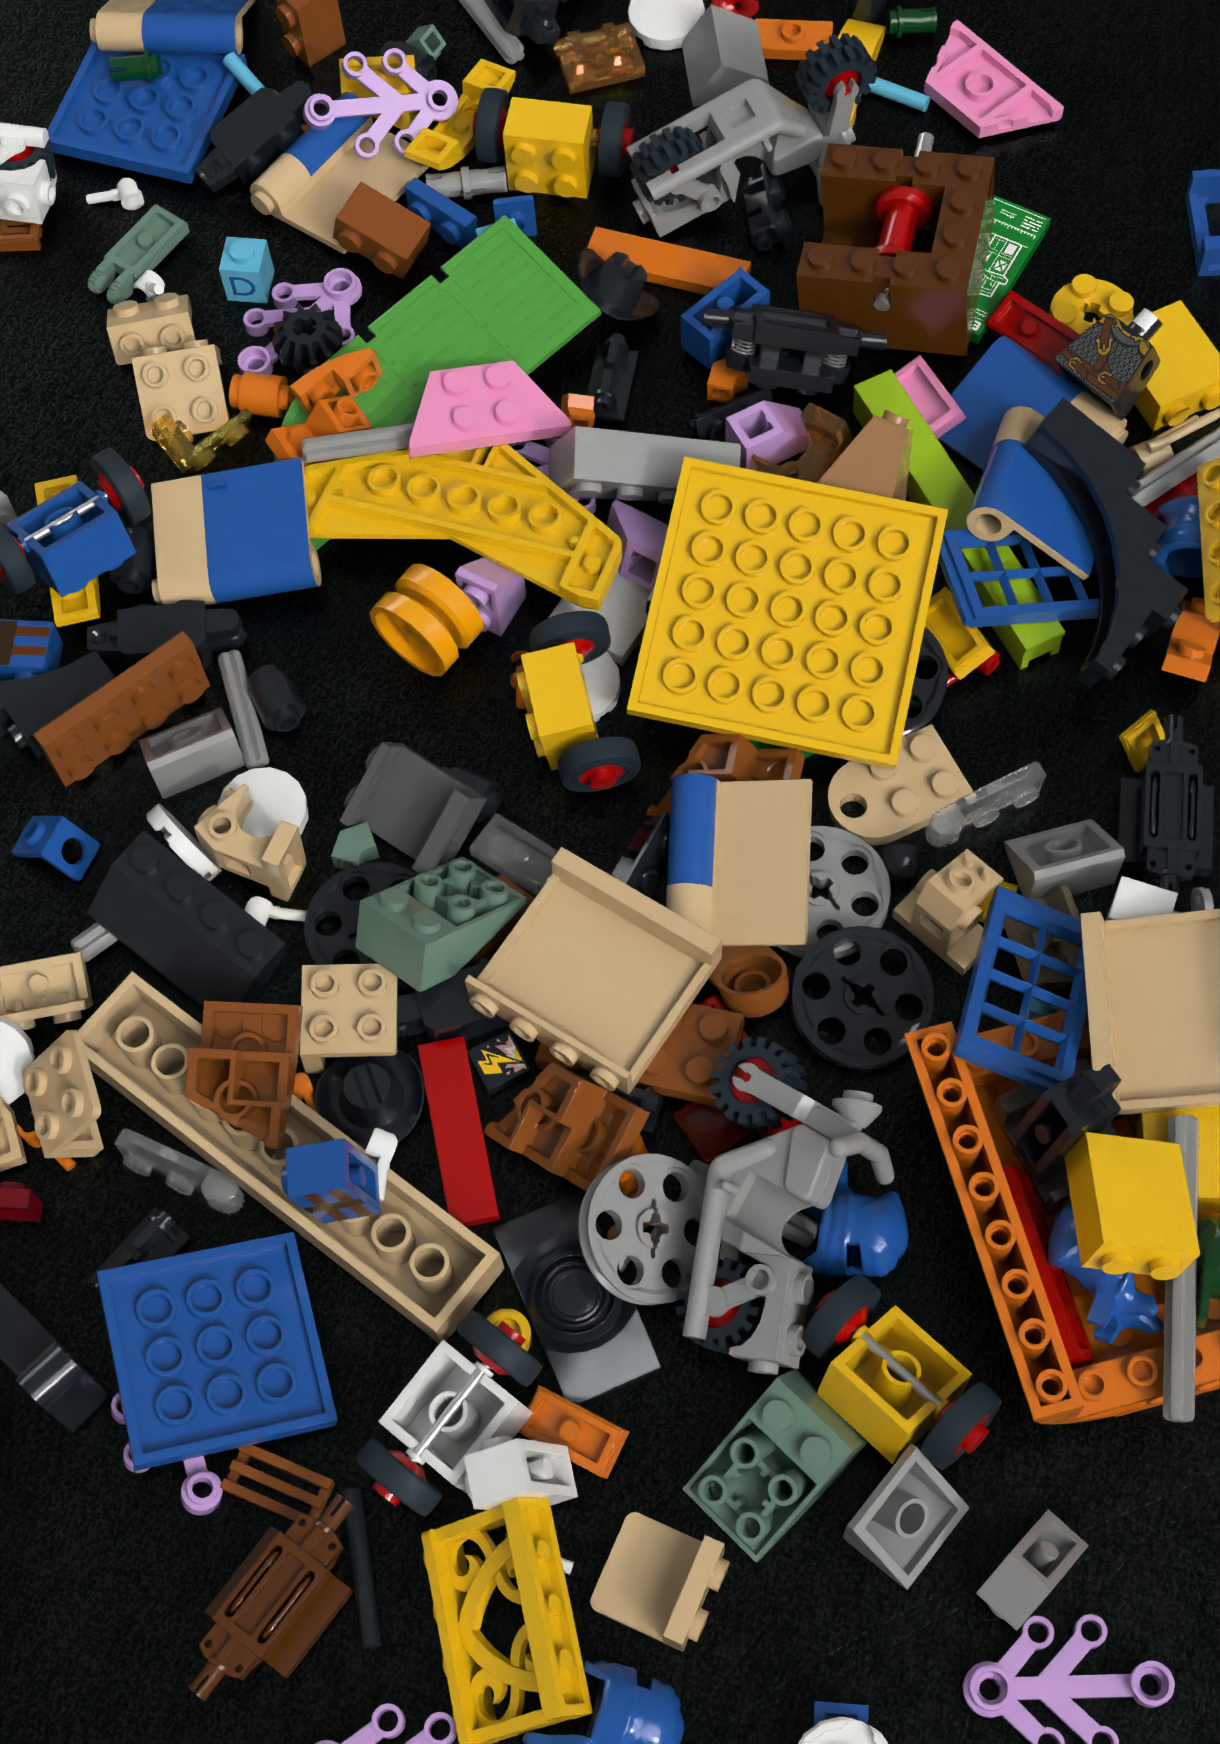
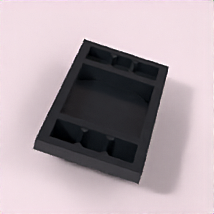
(584, 1329)

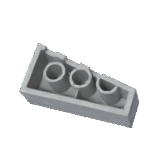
(629, 464)

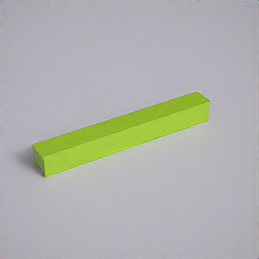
(938, 483)

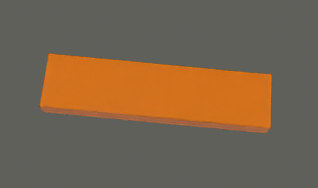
(667, 262)

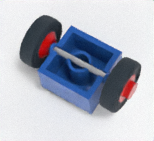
(75, 531)

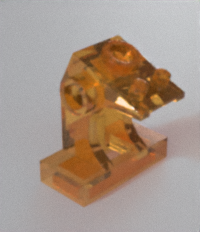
(826, 442)

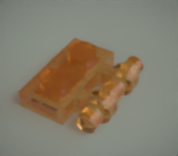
(599, 57)

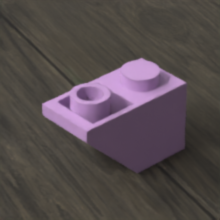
(767, 431)
(641, 543)
(493, 591)

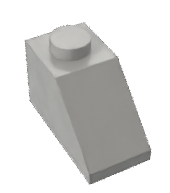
(1032, 1570)

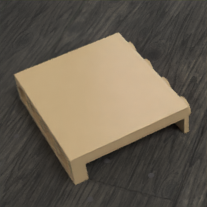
(596, 973)
(1156, 1007)

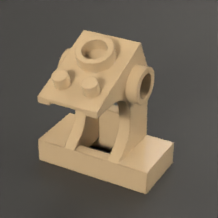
(267, 860)
(953, 903)

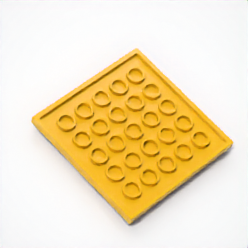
(788, 612)

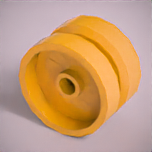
(427, 619)

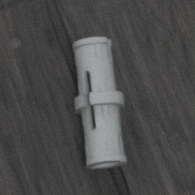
(469, 182)

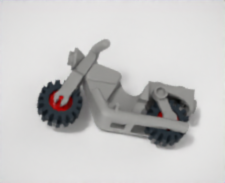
(685, 178)
(754, 1192)

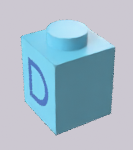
(246, 270)

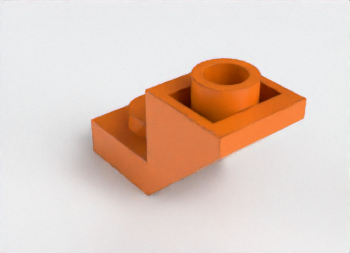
(327, 418)
(1192, 642)

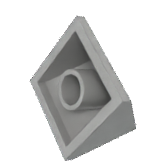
(722, 54)
(192, 753)
(1068, 855)
(906, 1518)

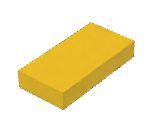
(963, 646)

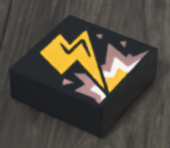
(499, 1062)

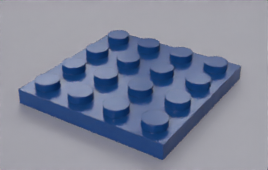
(143, 124)
(215, 1350)

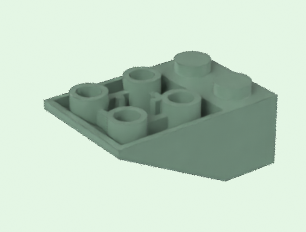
(435, 921)
(774, 1464)

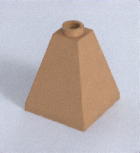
(875, 459)

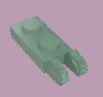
(136, 252)

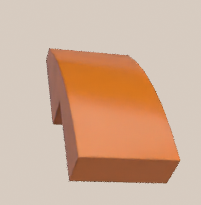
(349, 372)

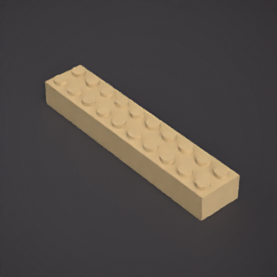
(406, 1255)

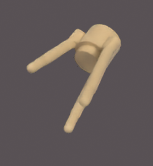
(1158, 449)

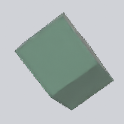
(427, 40)
(354, 847)

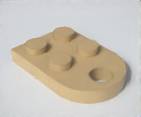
(901, 798)

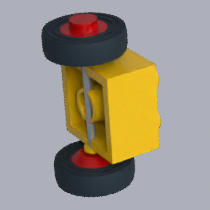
(551, 142)
(560, 706)
(896, 1379)

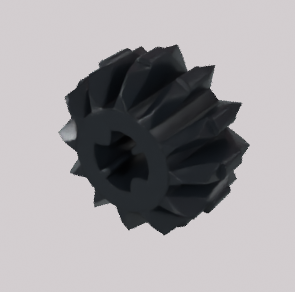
(306, 338)

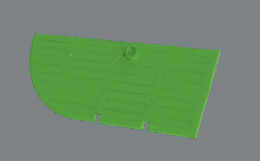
(493, 308)

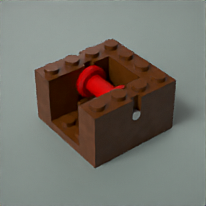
(873, 273)

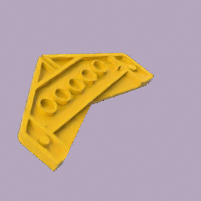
(493, 509)

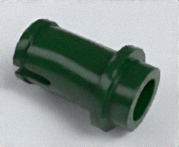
(907, 21)
(138, 67)

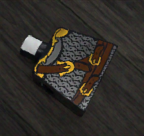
(1113, 360)

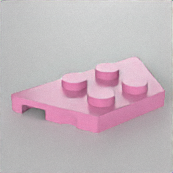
(985, 88)
(483, 409)

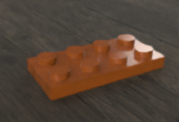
(123, 710)
(687, 1056)

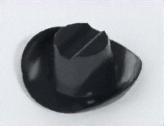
(615, 286)
(371, 1094)

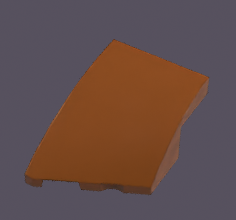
(735, 759)
(247, 1065)
(570, 1125)

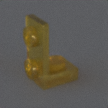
(177, 439)

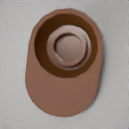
(751, 980)

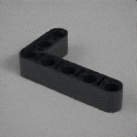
(46, 1366)

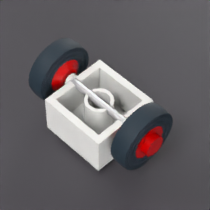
(450, 1413)

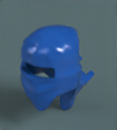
(1181, 539)
(858, 1233)
(1115, 1296)
(625, 1711)

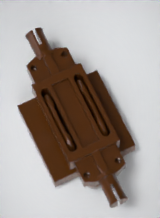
(276, 1601)

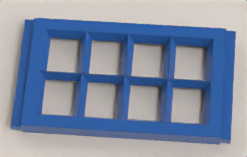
(968, 602)
(999, 1058)

